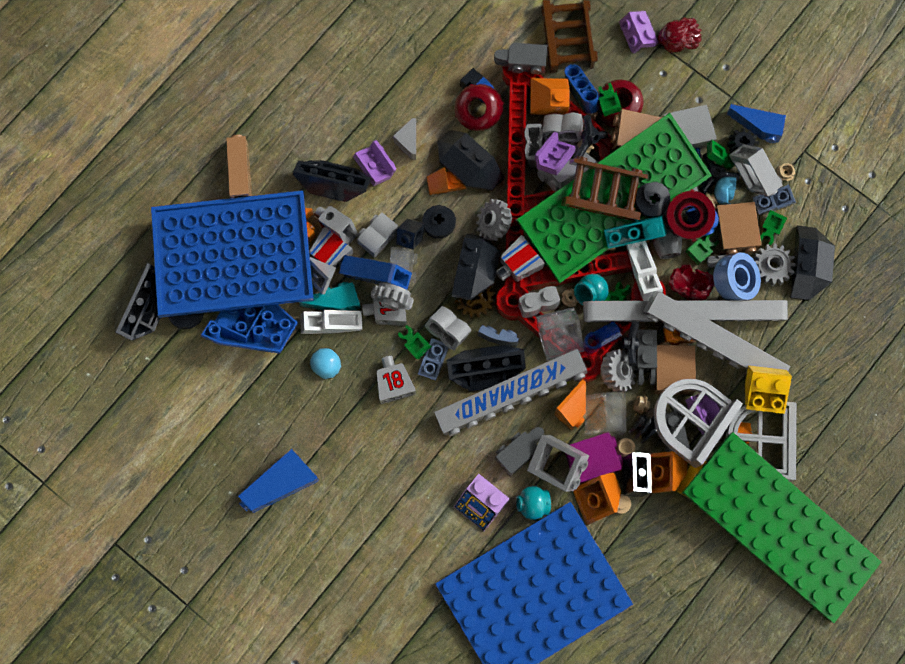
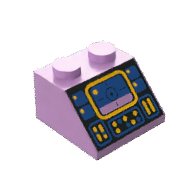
(481, 502)

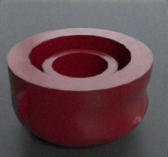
(629, 92)
(493, 107)
(704, 207)

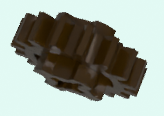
(480, 303)

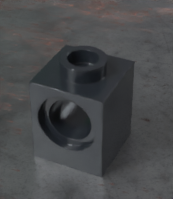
(410, 234)

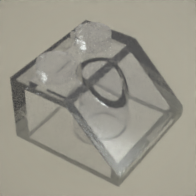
(560, 333)
(605, 414)

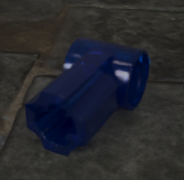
(602, 337)

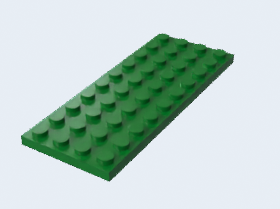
(575, 237)
(782, 527)

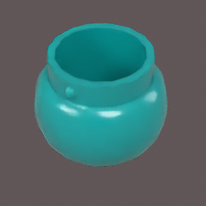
(591, 288)
(534, 502)

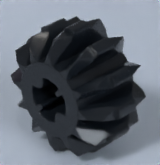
(742, 136)

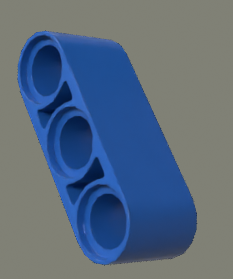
(582, 89)

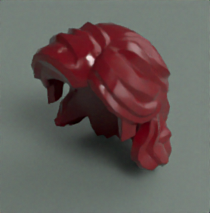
(680, 35)
(691, 285)

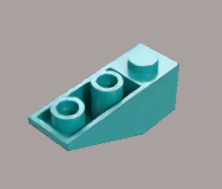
(636, 232)
(339, 298)

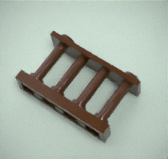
(553, 42)
(592, 203)

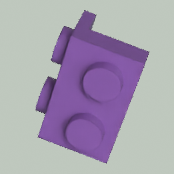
(638, 31)
(553, 155)
(375, 163)
(705, 410)

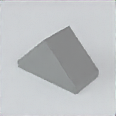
(406, 139)
(321, 275)

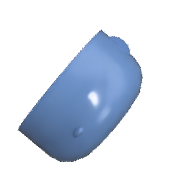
(737, 277)

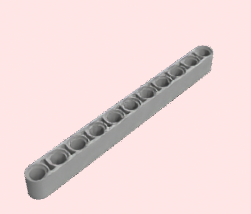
(712, 310)

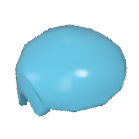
(725, 190)
(325, 363)

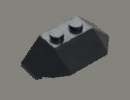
(468, 161)
(331, 179)
(813, 263)
(475, 267)
(139, 309)
(485, 366)

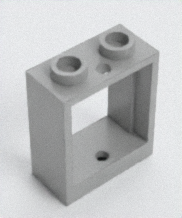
(756, 170)
(542, 454)

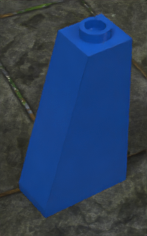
(374, 271)
(278, 482)

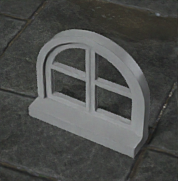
(712, 432)
(787, 440)

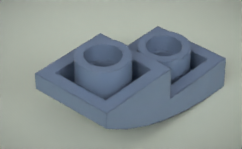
(781, 199)
(505, 337)
(433, 359)

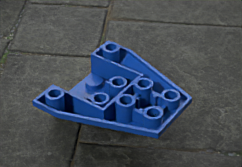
(252, 328)

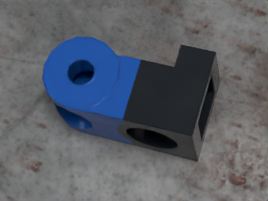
(474, 77)

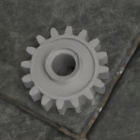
(494, 220)
(779, 257)
(392, 296)
(617, 372)

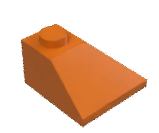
(549, 96)
(573, 407)
(667, 471)
(598, 497)

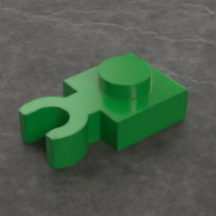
(609, 101)
(717, 154)
(773, 225)
(701, 249)
(619, 294)
(415, 343)

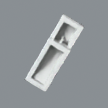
(644, 269)
(330, 321)

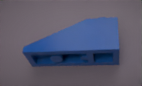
(762, 123)

